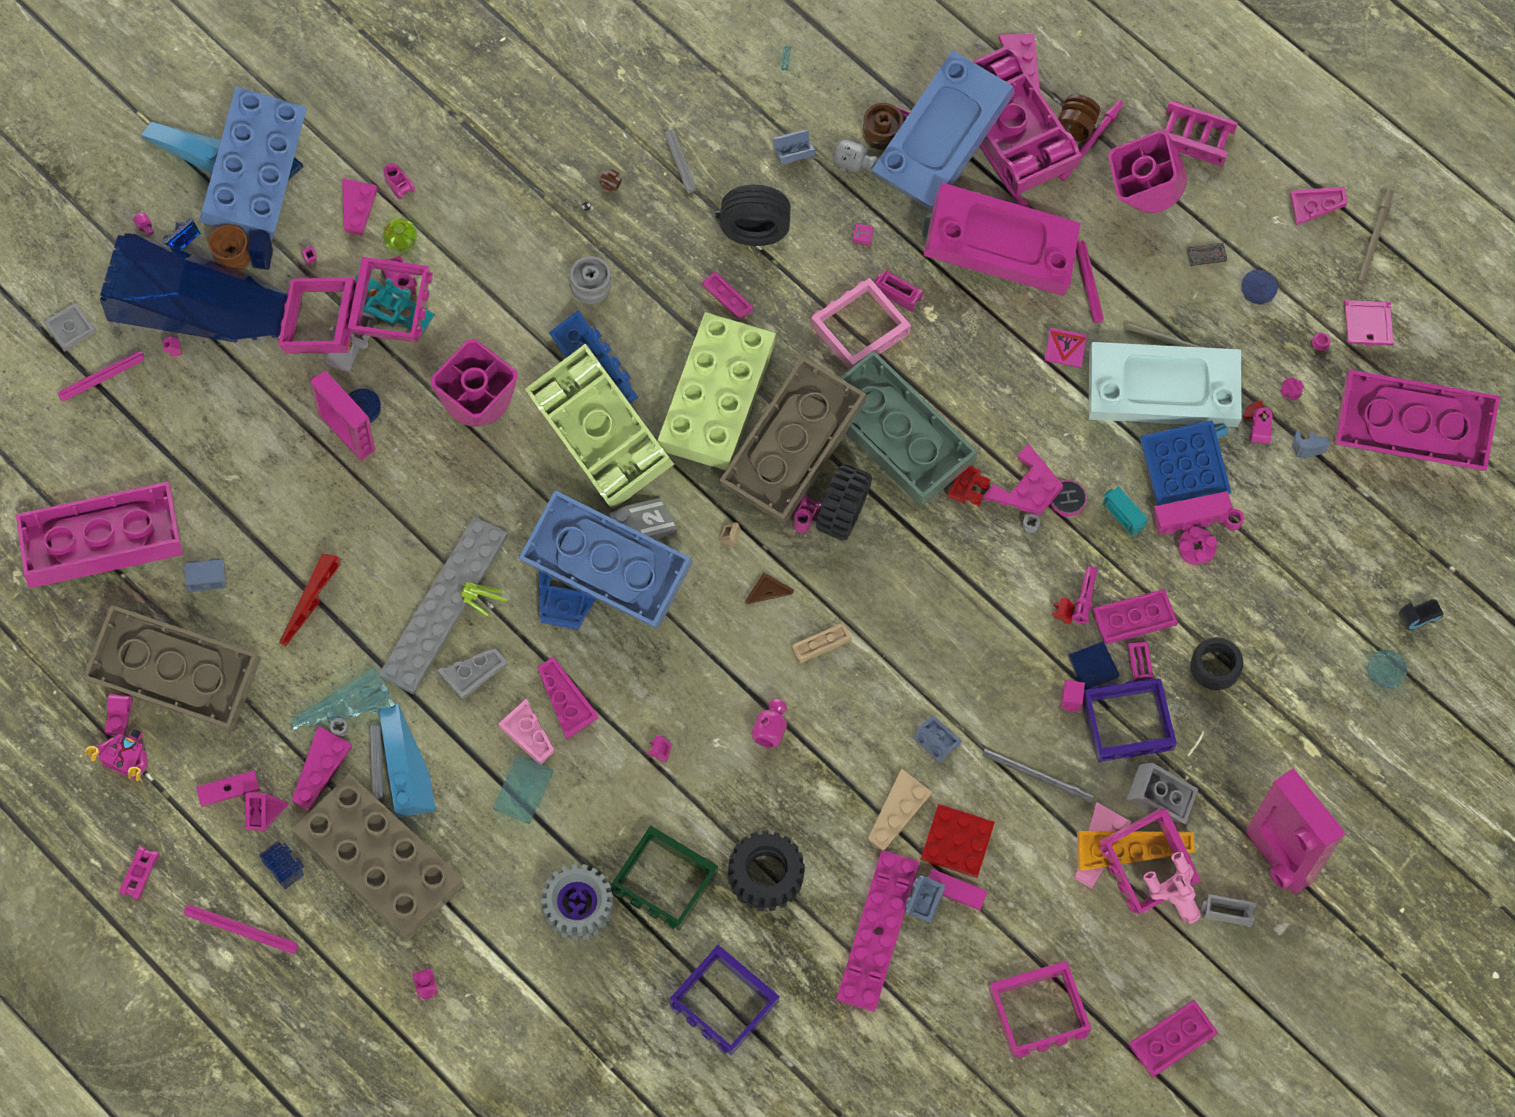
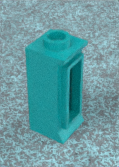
(1125, 510)

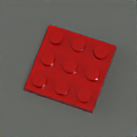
(957, 841)

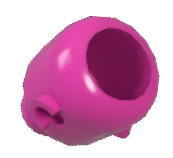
(770, 725)

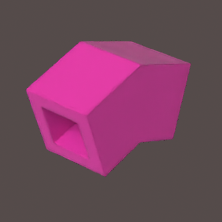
(306, 251)
(172, 346)

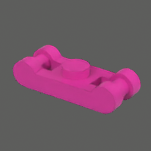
(139, 872)

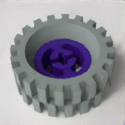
(578, 883)

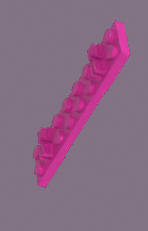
(873, 951)

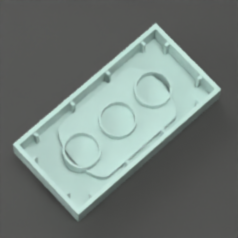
(1164, 384)

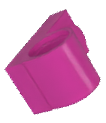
(119, 711)

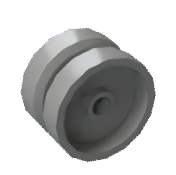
(590, 279)

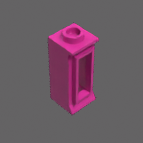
(895, 295)

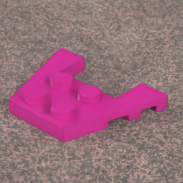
(1034, 491)

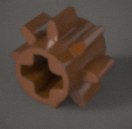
(610, 180)

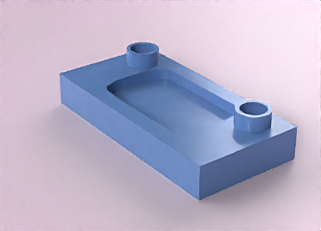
(943, 129)
(606, 560)

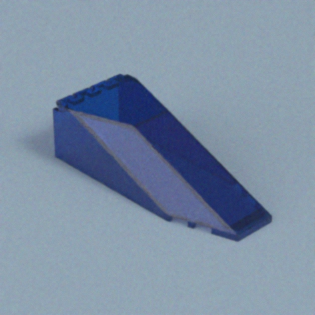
(187, 294)

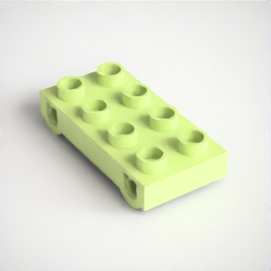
(717, 391)
(599, 426)

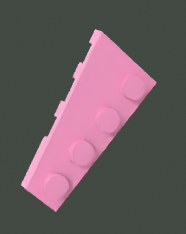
(1102, 820)

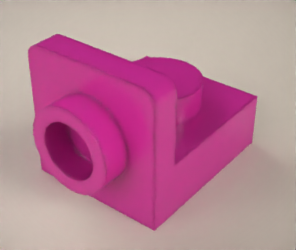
(425, 984)

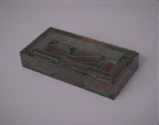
(1207, 254)

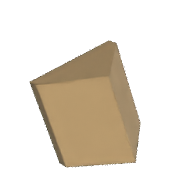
(730, 534)

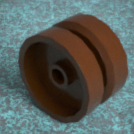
(881, 124)

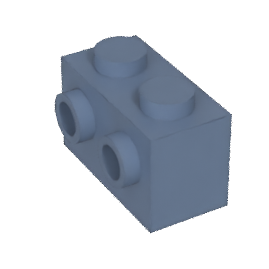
(205, 575)

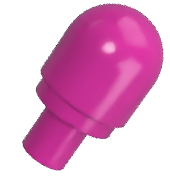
(143, 223)

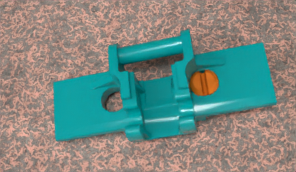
(395, 301)

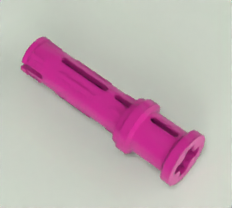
(1084, 601)

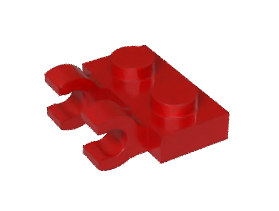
(964, 483)

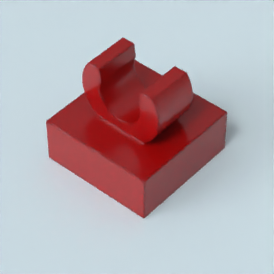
(1065, 610)

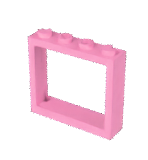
(879, 345)

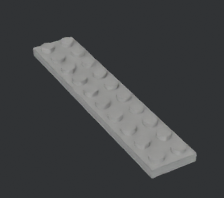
(442, 606)

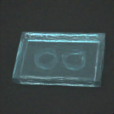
(523, 789)

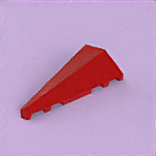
(309, 600)

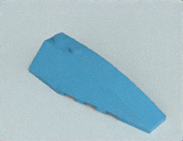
(192, 147)
(406, 768)

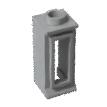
(1228, 903)

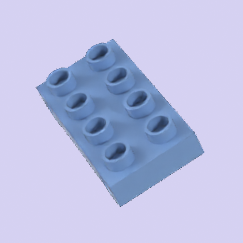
(253, 162)

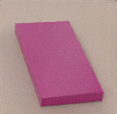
(1134, 617)
(1173, 1038)

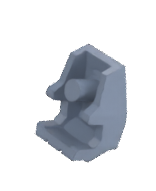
(1309, 447)

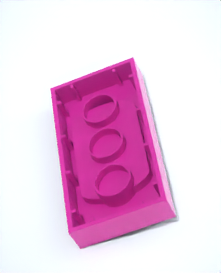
(1002, 239)
(1416, 420)
(98, 534)
(1294, 832)

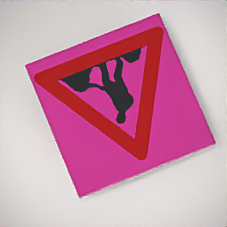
(1065, 347)

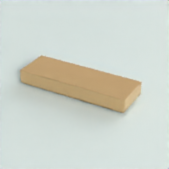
(821, 642)

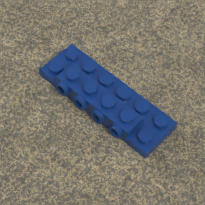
(575, 333)

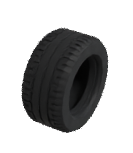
(755, 215)

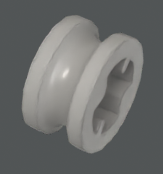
(1032, 517)
(340, 722)

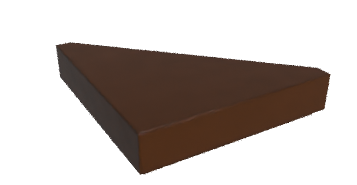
(767, 589)

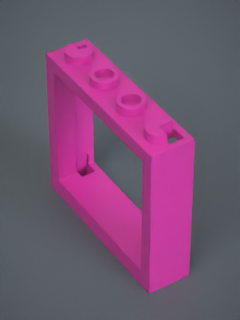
(366, 267)
(292, 308)
(343, 415)
(1174, 841)
(1030, 978)

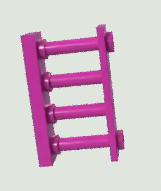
(1199, 149)

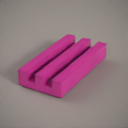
(1142, 676)

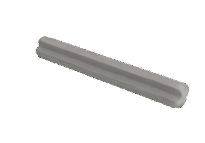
(680, 161)
(376, 762)

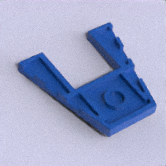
(561, 605)

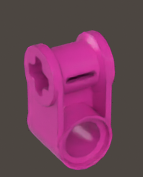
(400, 183)
(1261, 430)
(808, 511)

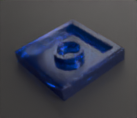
(1093, 665)

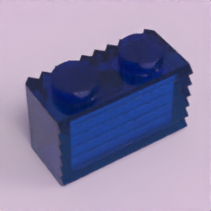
(260, 249)
(281, 864)

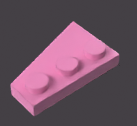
(527, 733)

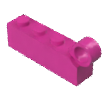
(1196, 512)

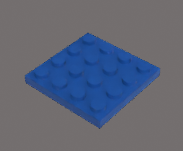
(1185, 463)

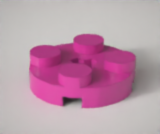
(1198, 556)

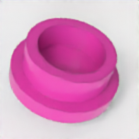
(1321, 342)

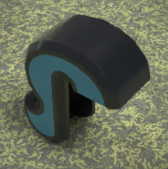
(1421, 614)

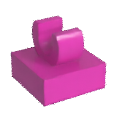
(660, 749)

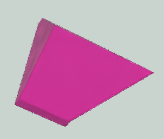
(262, 810)

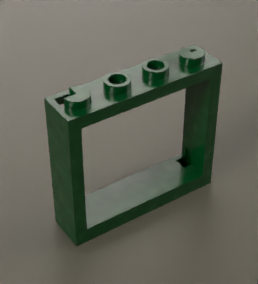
(680, 851)

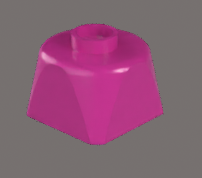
(1148, 173)
(475, 385)

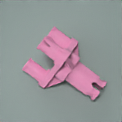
(1176, 889)

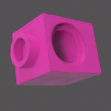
(1072, 695)

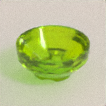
(403, 240)

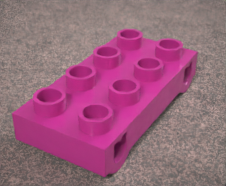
(1027, 135)

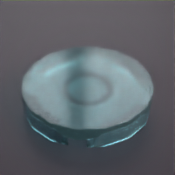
(1387, 669)

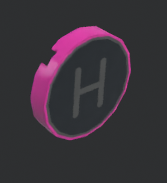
(1070, 500)

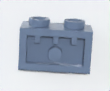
(936, 739)

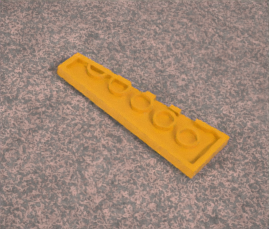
(1129, 849)

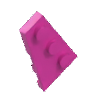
(1316, 202)

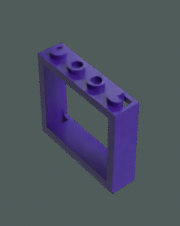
(1133, 749)
(742, 973)

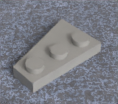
(471, 674)

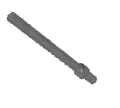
(1074, 791)

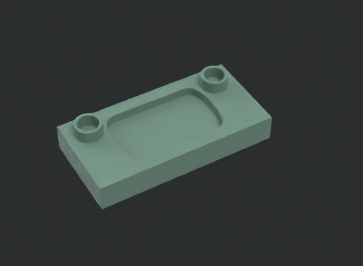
(905, 432)

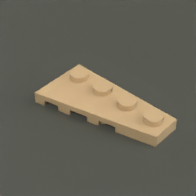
(900, 807)

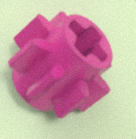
(1292, 388)

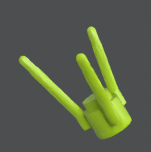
(471, 591)

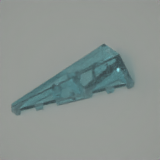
(358, 696)

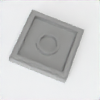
(69, 327)

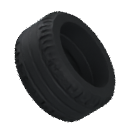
(1226, 648)

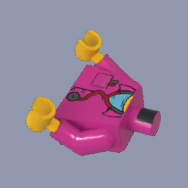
(122, 754)

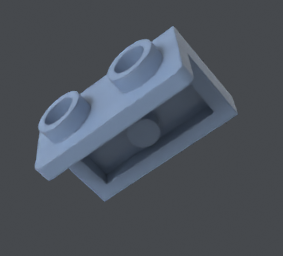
(793, 147)
(925, 898)

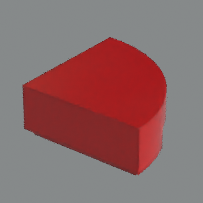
(1248, 414)

